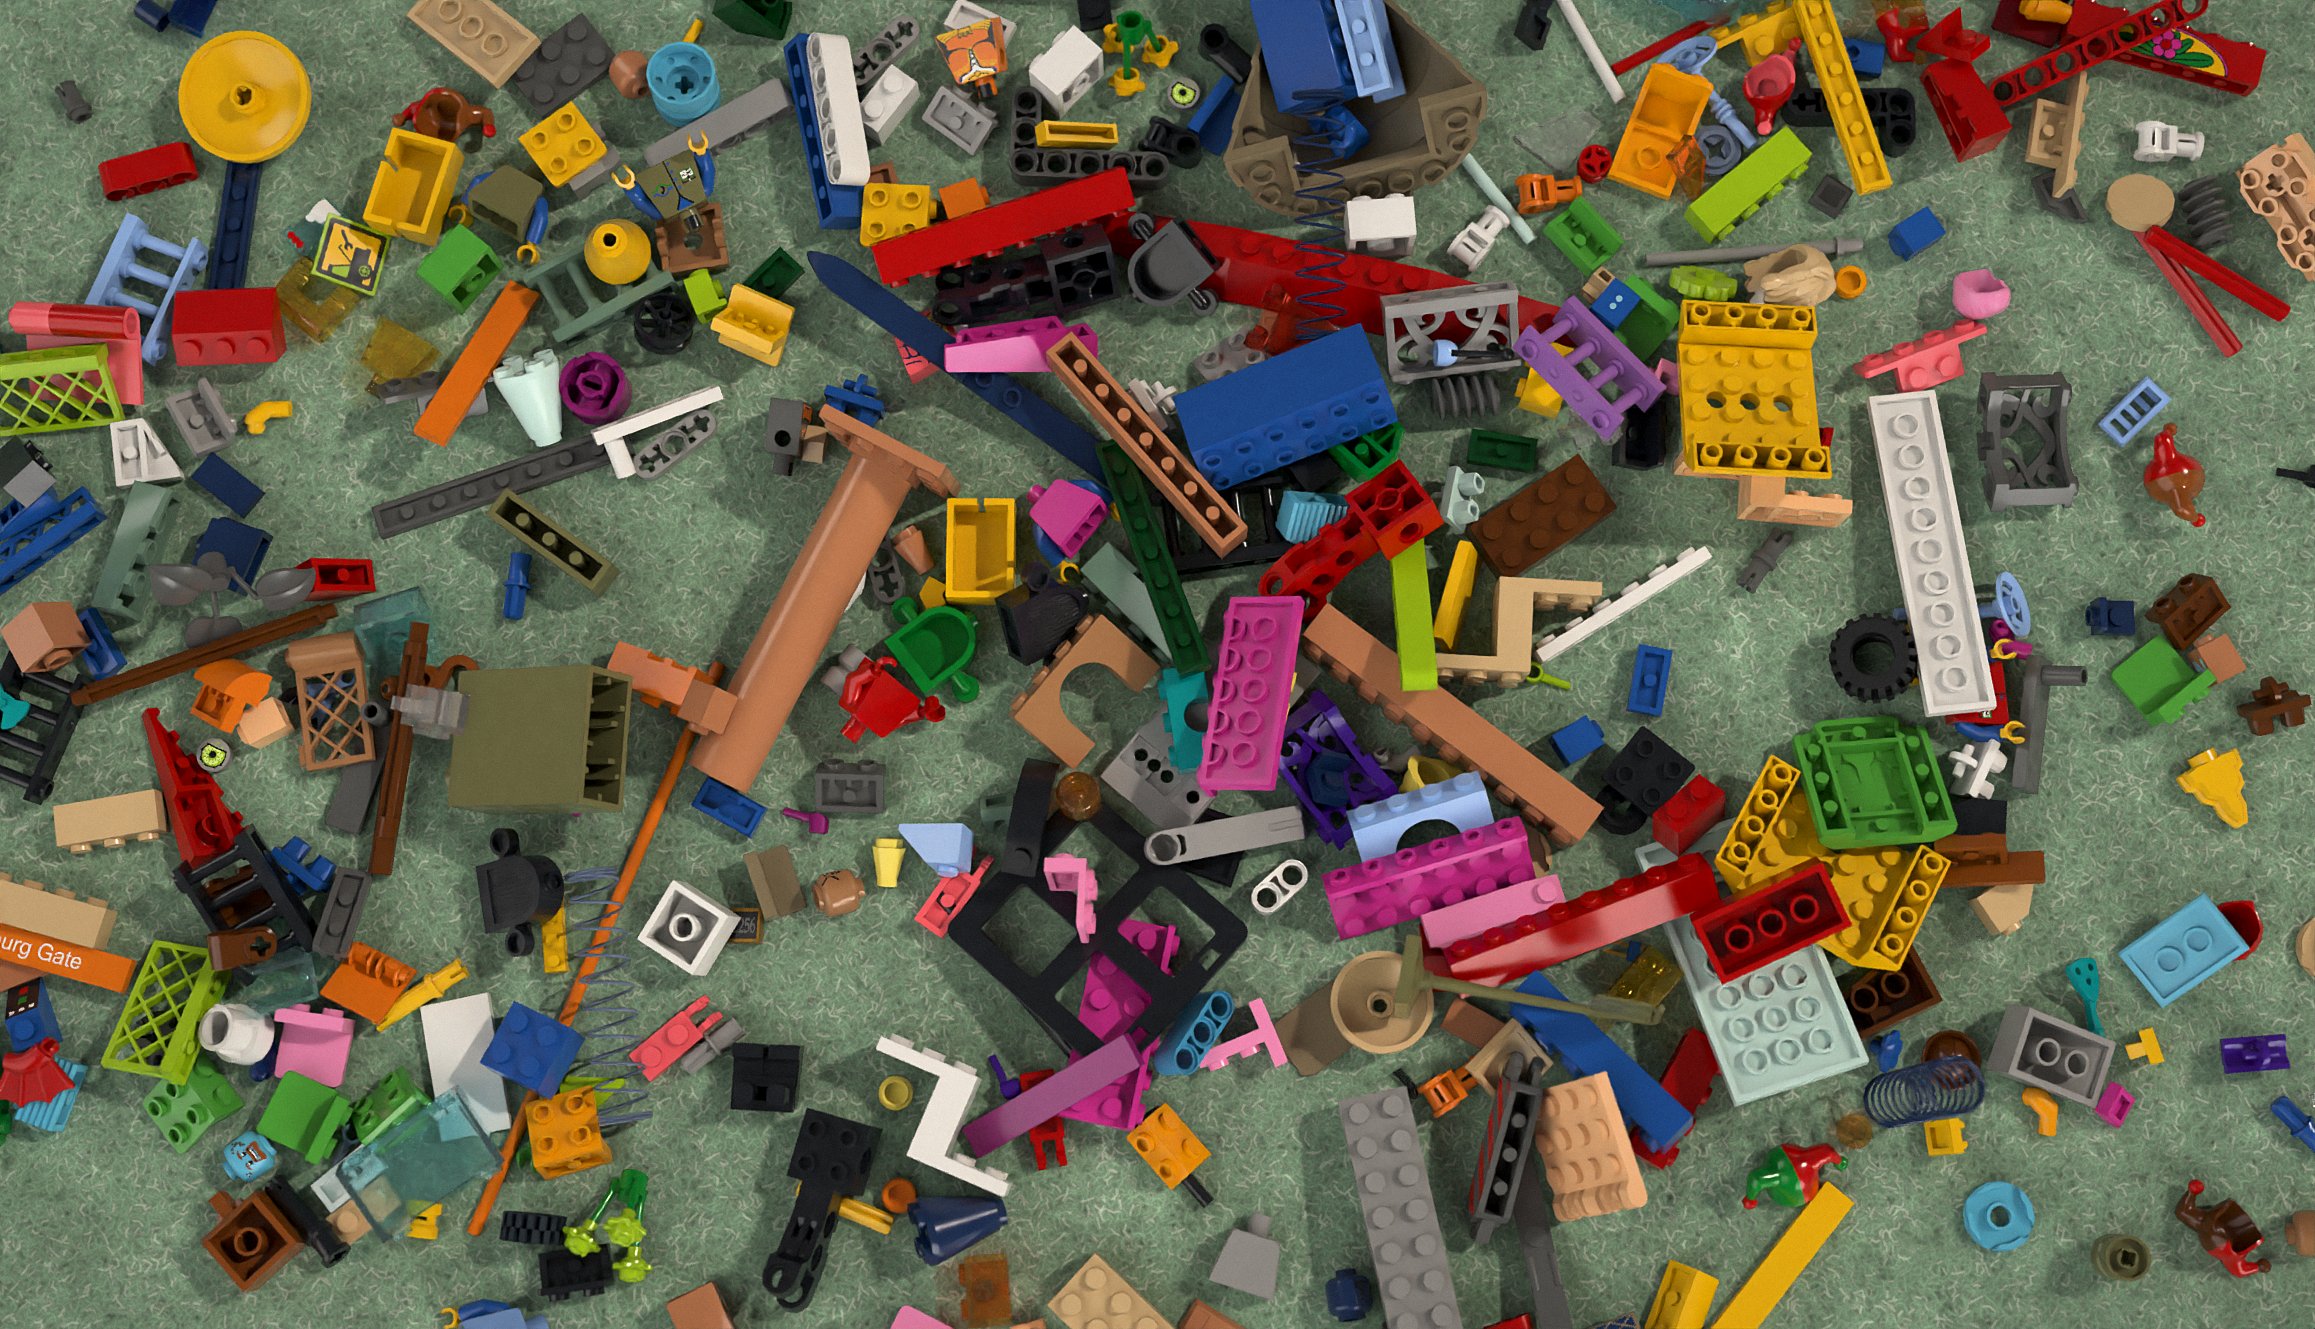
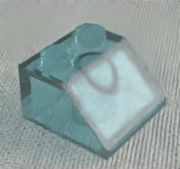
(385, 626)

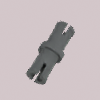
(1764, 560)

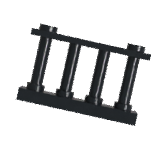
(1244, 554)
(40, 784)
(266, 875)

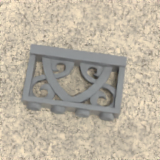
(1438, 301)

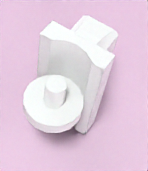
(1144, 397)
(1973, 767)

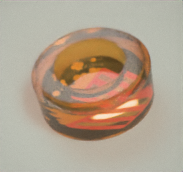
(1854, 1131)

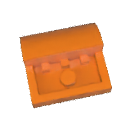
(227, 690)

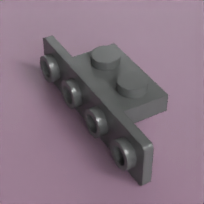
(424, 389)

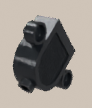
(1171, 264)
(1039, 614)
(517, 892)

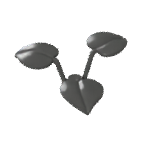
(181, 583)

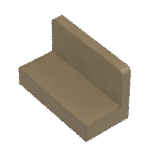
(775, 882)

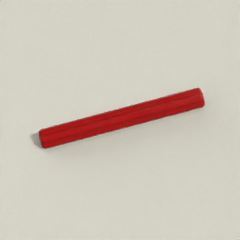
(2217, 273)
(2194, 299)

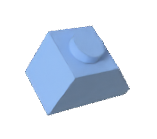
(942, 845)

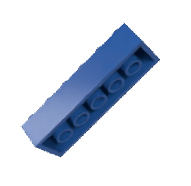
(1590, 1051)

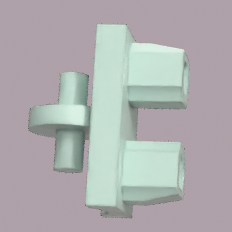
(1455, 499)

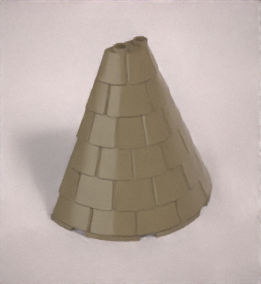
(1412, 136)

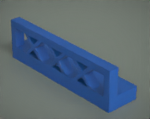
(52, 542)

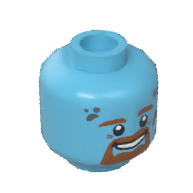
(249, 1156)

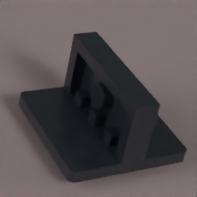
(1647, 771)

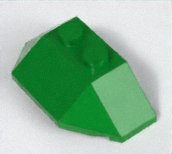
(1369, 453)

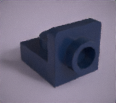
(2110, 617)
(1326, 778)

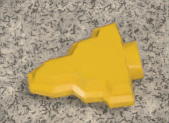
(2217, 783)

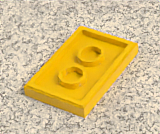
(1456, 597)

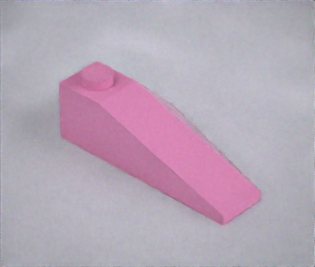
(1490, 910)

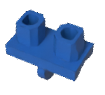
(868, 409)
(315, 876)

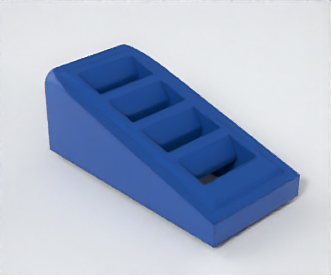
(17, 517)

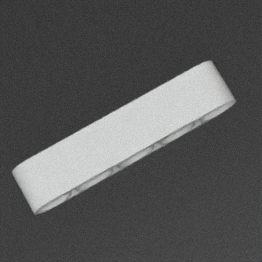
(838, 109)

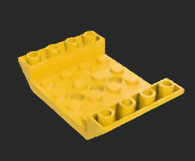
(1756, 357)
(1878, 886)

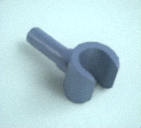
(344, 1146)

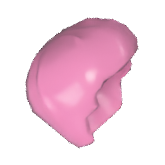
(1979, 294)

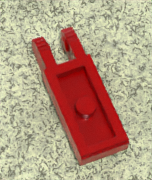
(1048, 1130)

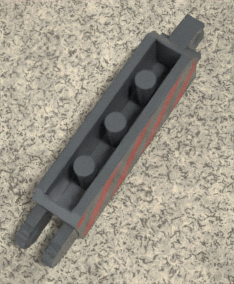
(1504, 1148)

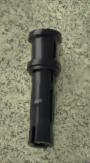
(316, 1232)

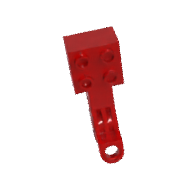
(1382, 516)

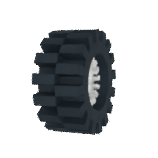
(533, 1228)

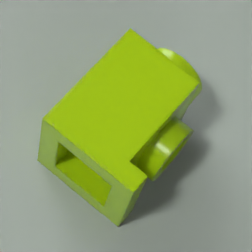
(705, 294)

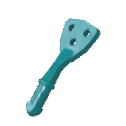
(2085, 980)

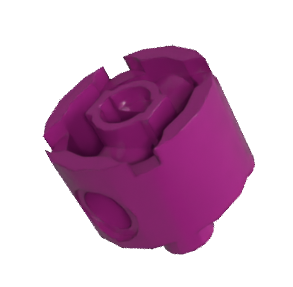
(595, 388)

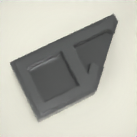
(2066, 206)

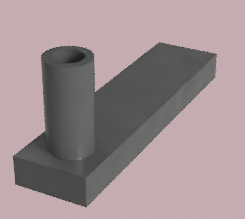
(2038, 678)
(362, 779)

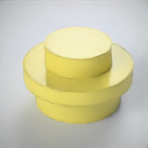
(895, 1093)

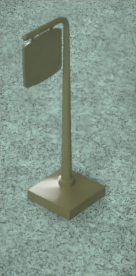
(1414, 979)

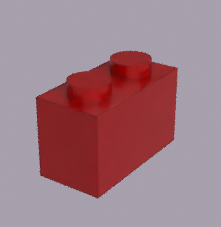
(1688, 815)

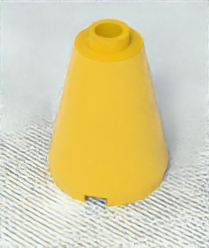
(622, 261)

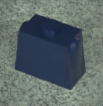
(241, 546)

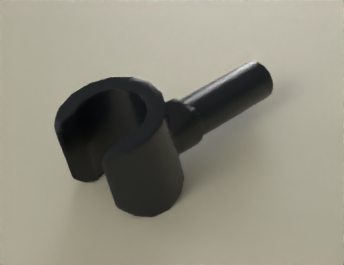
(2307, 478)

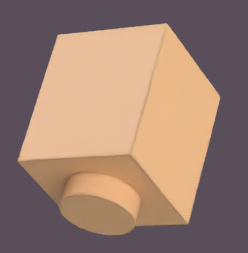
(265, 724)

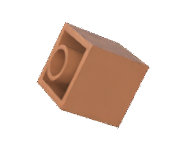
(45, 636)

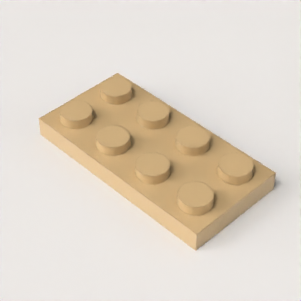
(477, 35)

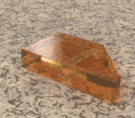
(1688, 165)

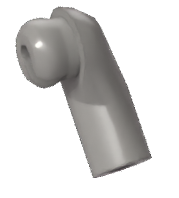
(1394, 762)

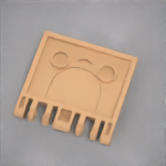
(1587, 1150)

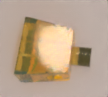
(395, 354)

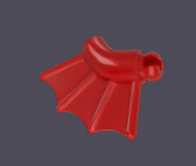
(33, 1074)

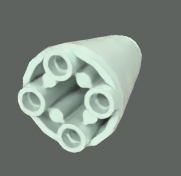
(533, 394)

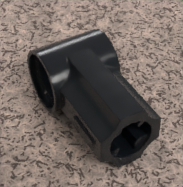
(1228, 56)

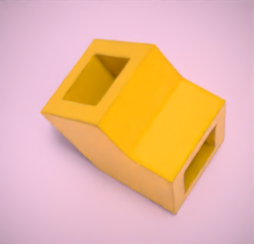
(933, 593)

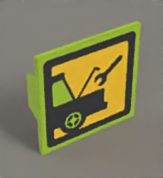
(350, 254)

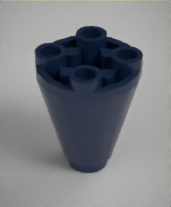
(953, 1224)

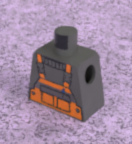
(784, 419)

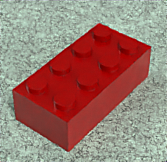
(1770, 920)

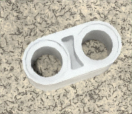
(1282, 891)

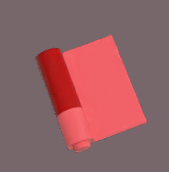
(79, 324)

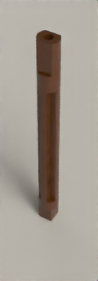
(397, 757)

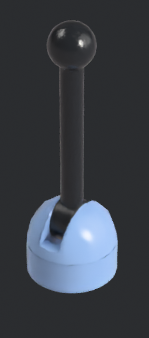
(1446, 353)

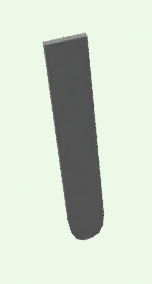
(1540, 1251)

